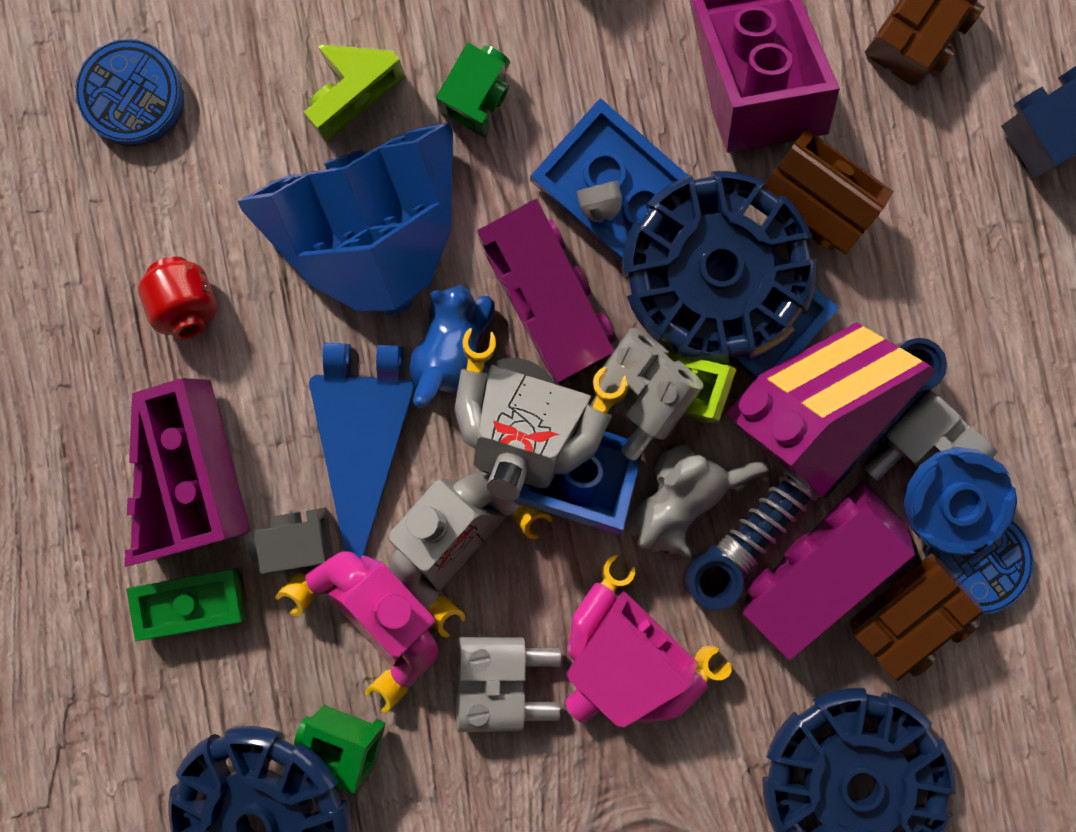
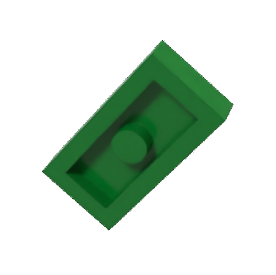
(186, 604)

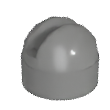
(600, 201)

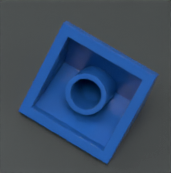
(593, 492)

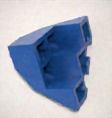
(366, 223)

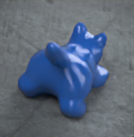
(440, 354)

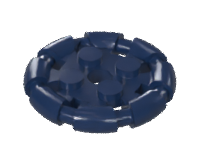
(696, 290)
(855, 752)
(277, 800)

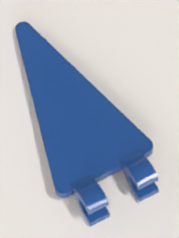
(359, 434)

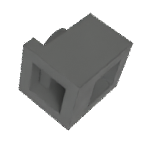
(291, 542)

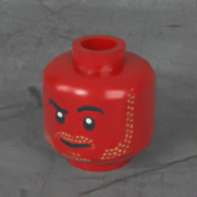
(177, 297)

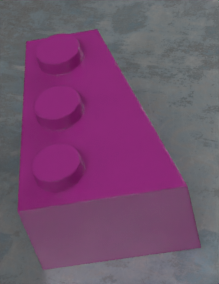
(547, 291)
(181, 473)
(828, 571)

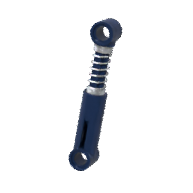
(738, 551)

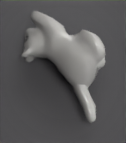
(686, 490)

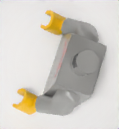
(526, 425)
(445, 532)

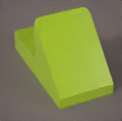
(364, 79)

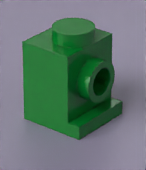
(474, 87)
(343, 743)

